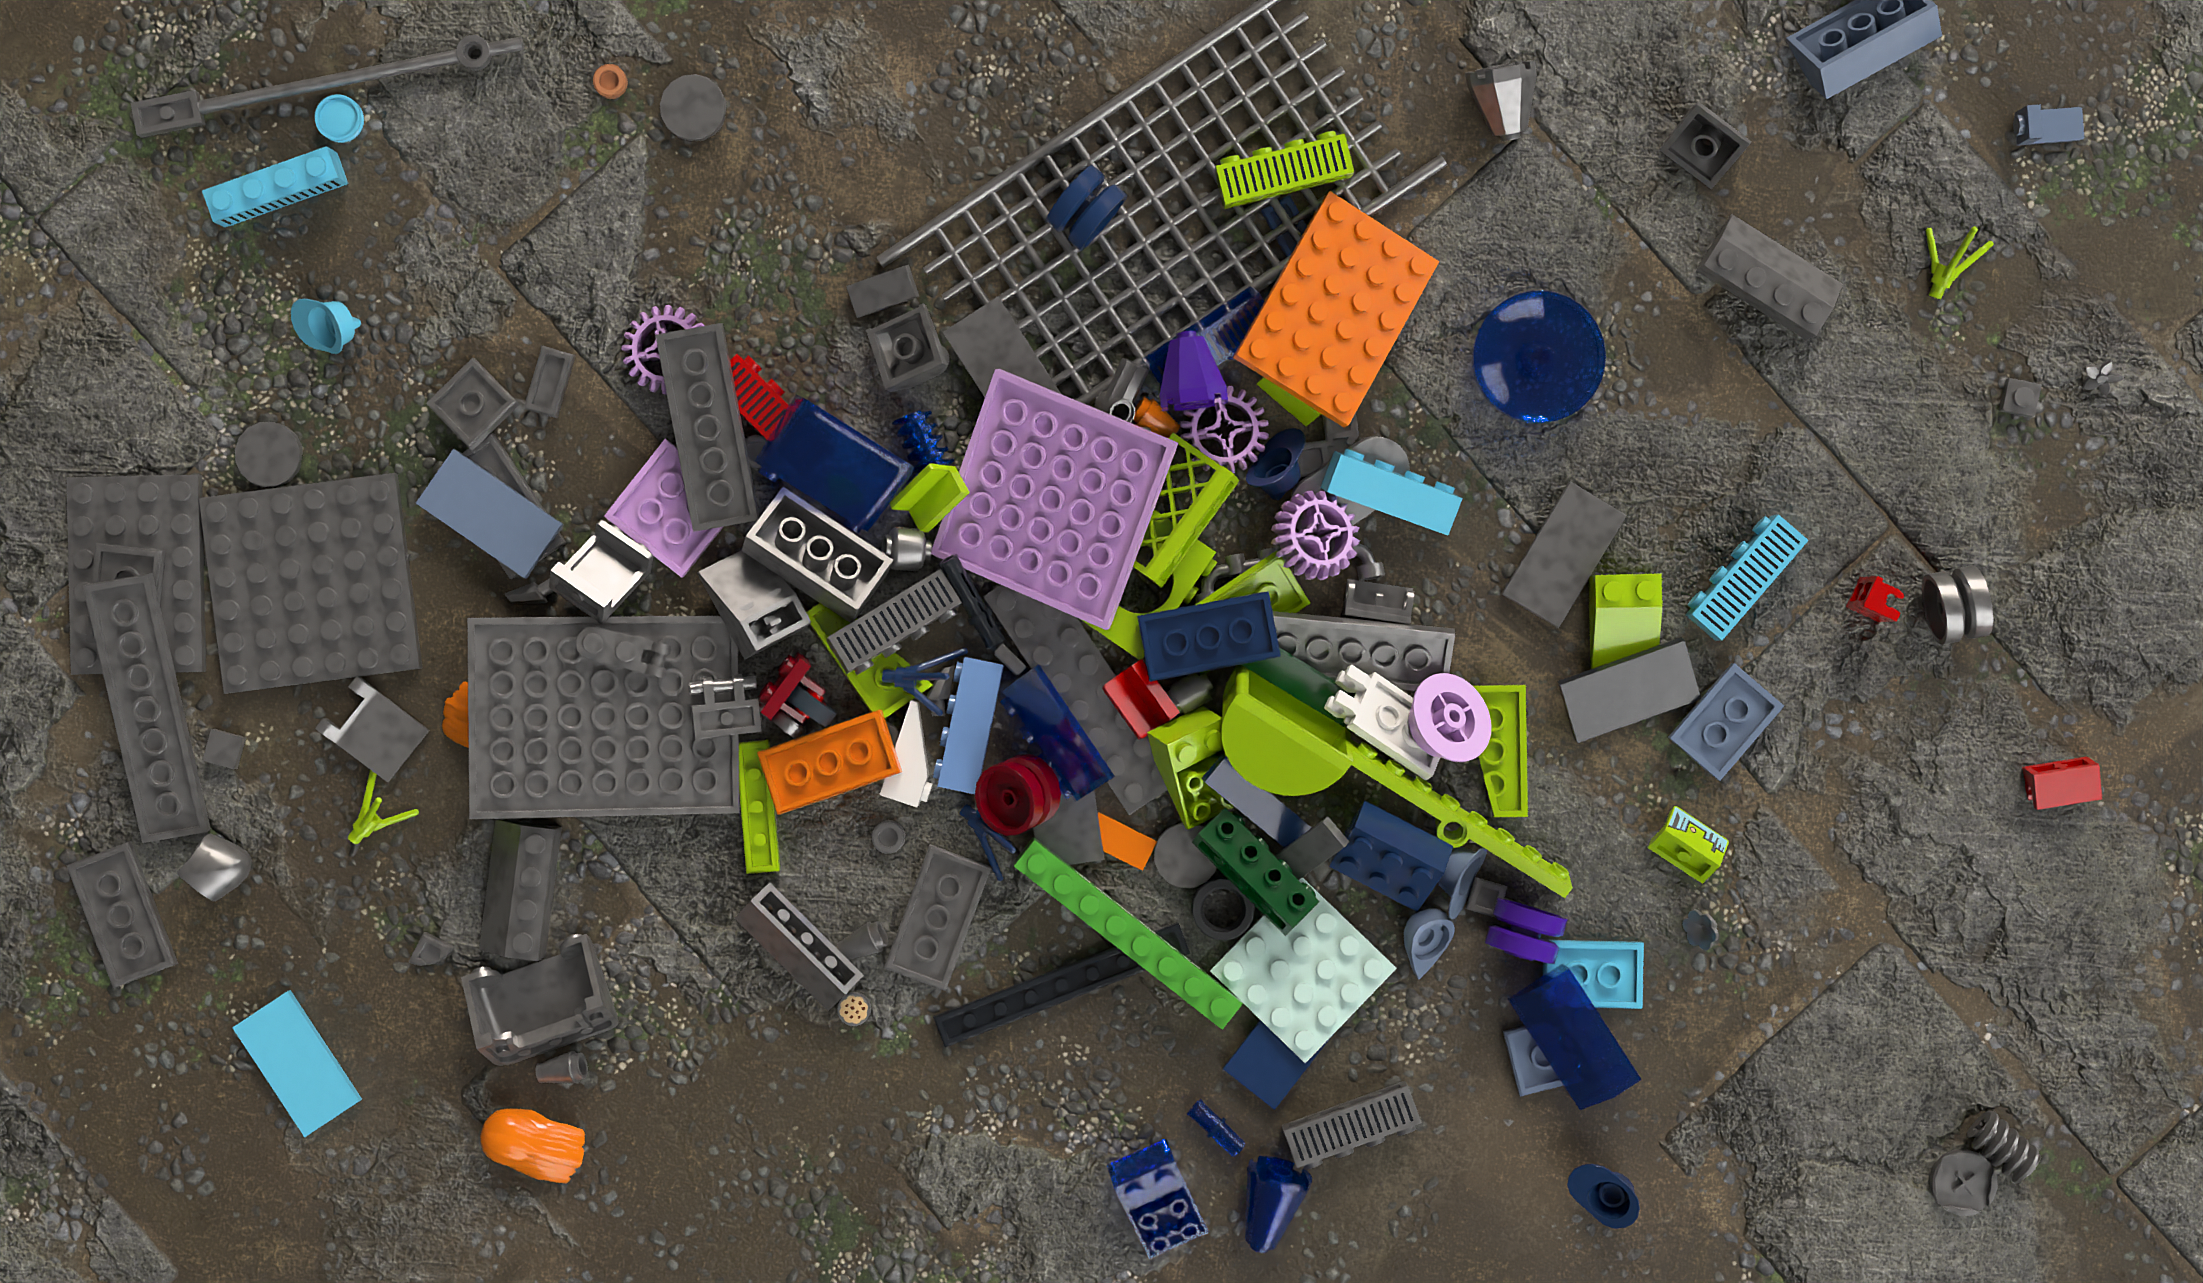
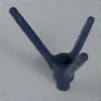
(908, 677)
(981, 830)

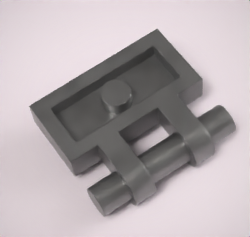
(725, 717)

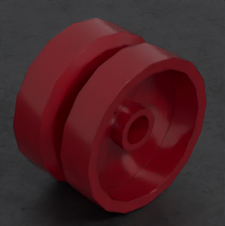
(1017, 794)

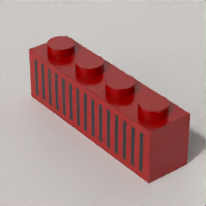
(757, 400)

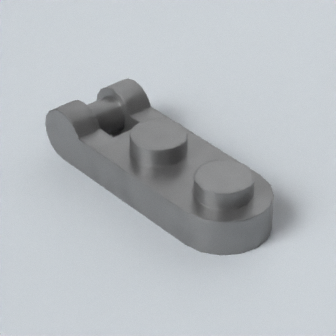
(622, 650)

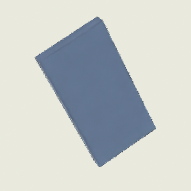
(489, 513)

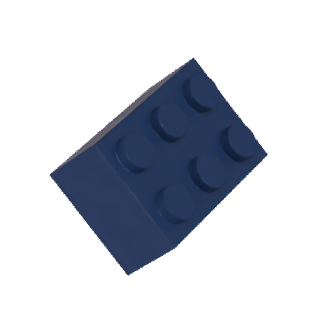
(1392, 856)

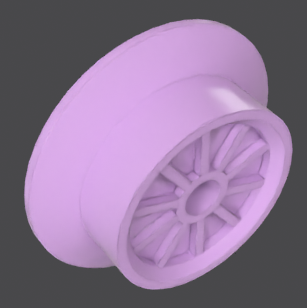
(1449, 718)

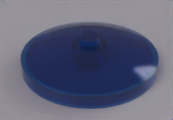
(1538, 357)

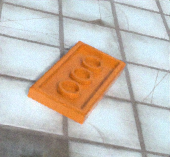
(829, 762)

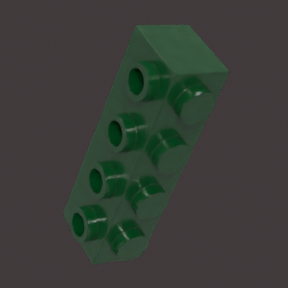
(1256, 871)

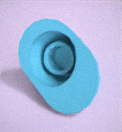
(323, 324)

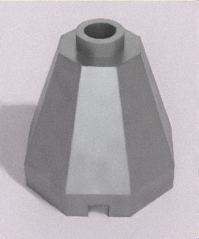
(1504, 96)

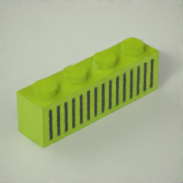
(1284, 170)

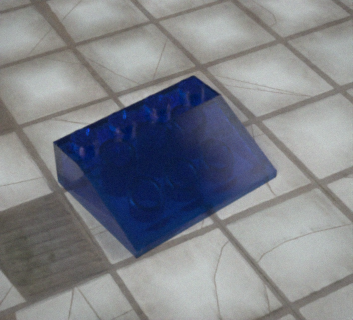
(1056, 734)

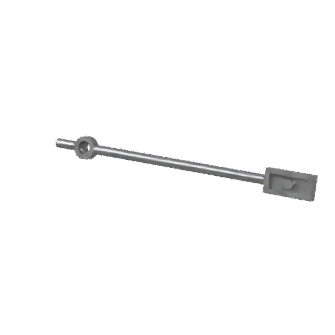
(187, 110)

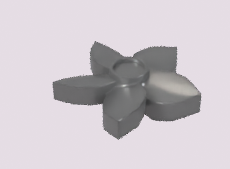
(2101, 377)

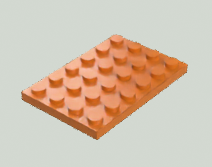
(1336, 309)

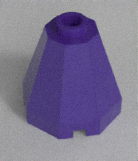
(1191, 375)

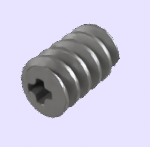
(2005, 1145)

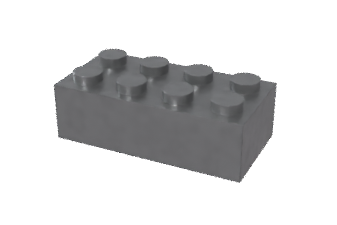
(817, 555)

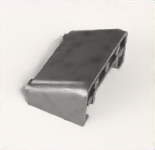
(539, 1004)

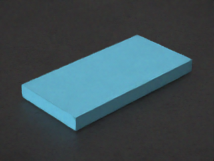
(297, 1063)

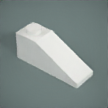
(911, 784)

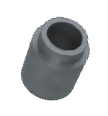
(1190, 692)

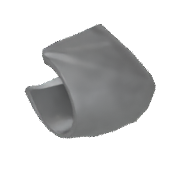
(216, 867)

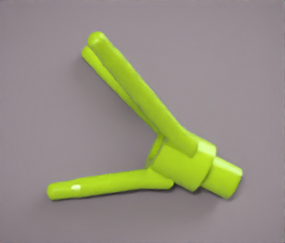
(1945, 275)
(368, 819)

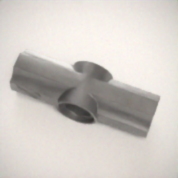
(1123, 390)

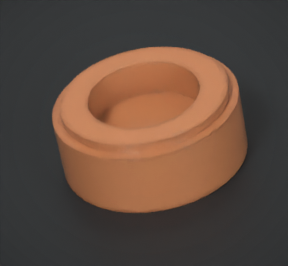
(610, 81)

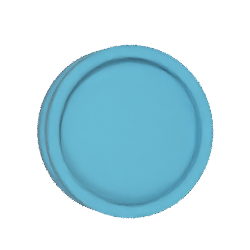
(339, 118)

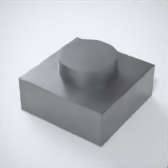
(2020, 397)

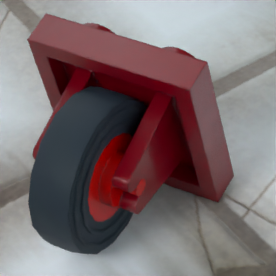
(806, 701)

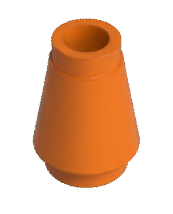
(1150, 415)

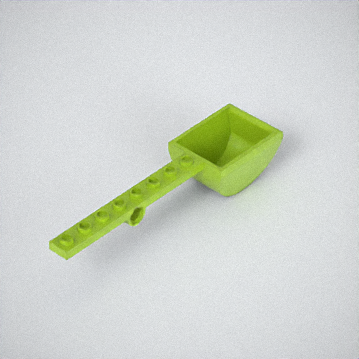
(1300, 751)

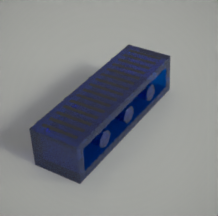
(1221, 329)

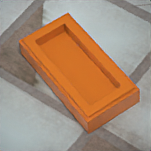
(1125, 842)

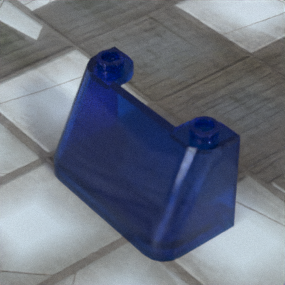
(833, 464)

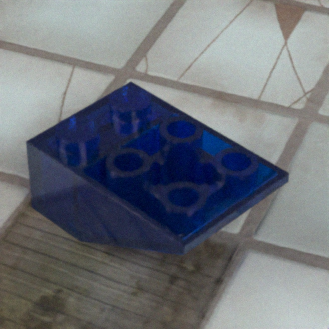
(1157, 1198)

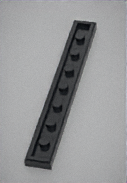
(1045, 990)

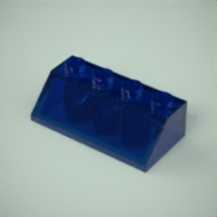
(1574, 1038)

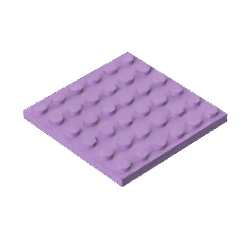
(1055, 498)

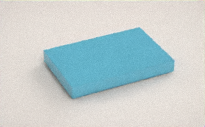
(1605, 970)

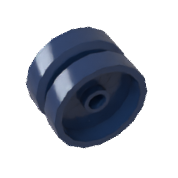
(1081, 204)

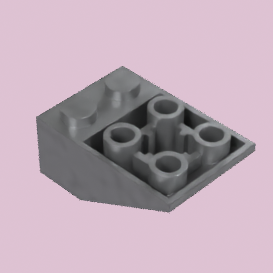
(753, 603)

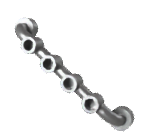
(1237, 565)

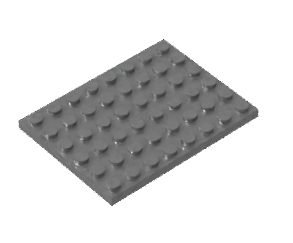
(592, 736)

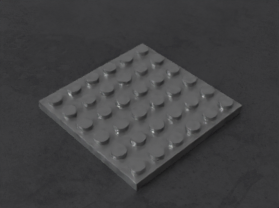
(310, 583)

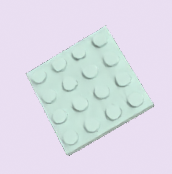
(1304, 980)

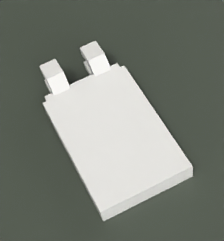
(1380, 717)

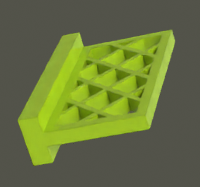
(1194, 518)

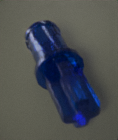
(1216, 1128)

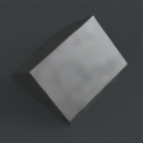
(1704, 145)

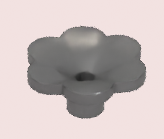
(1700, 929)

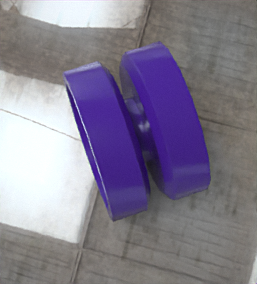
(1524, 935)

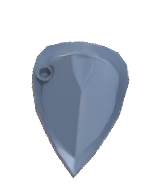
(1426, 938)

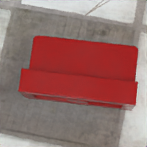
(1140, 701)

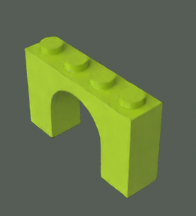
(1197, 562)

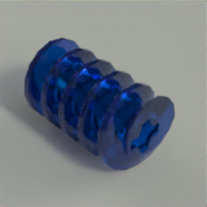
(921, 440)

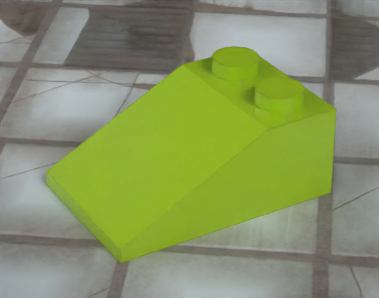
(1623, 615)

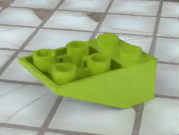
(1183, 755)

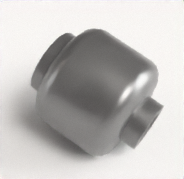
(906, 548)

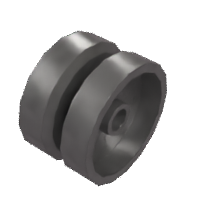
(1957, 605)

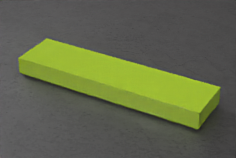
(757, 811)

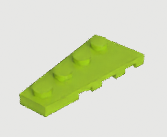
(868, 683)
(1506, 753)

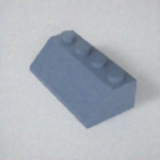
(1862, 40)

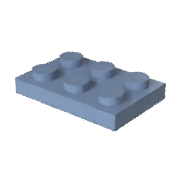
(1726, 721)

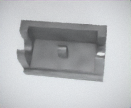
(1378, 601)

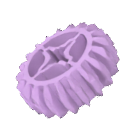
(639, 357)
(1252, 425)
(1314, 510)

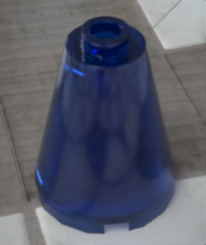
(1272, 1200)

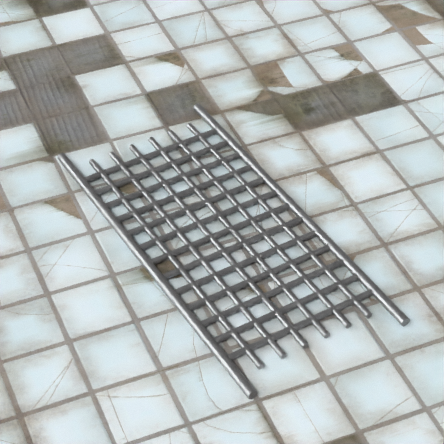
(1152, 197)

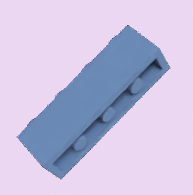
(970, 724)

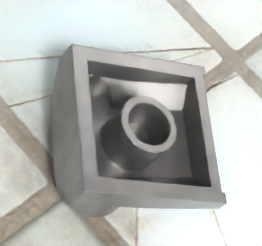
(908, 350)

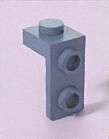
(2048, 125)

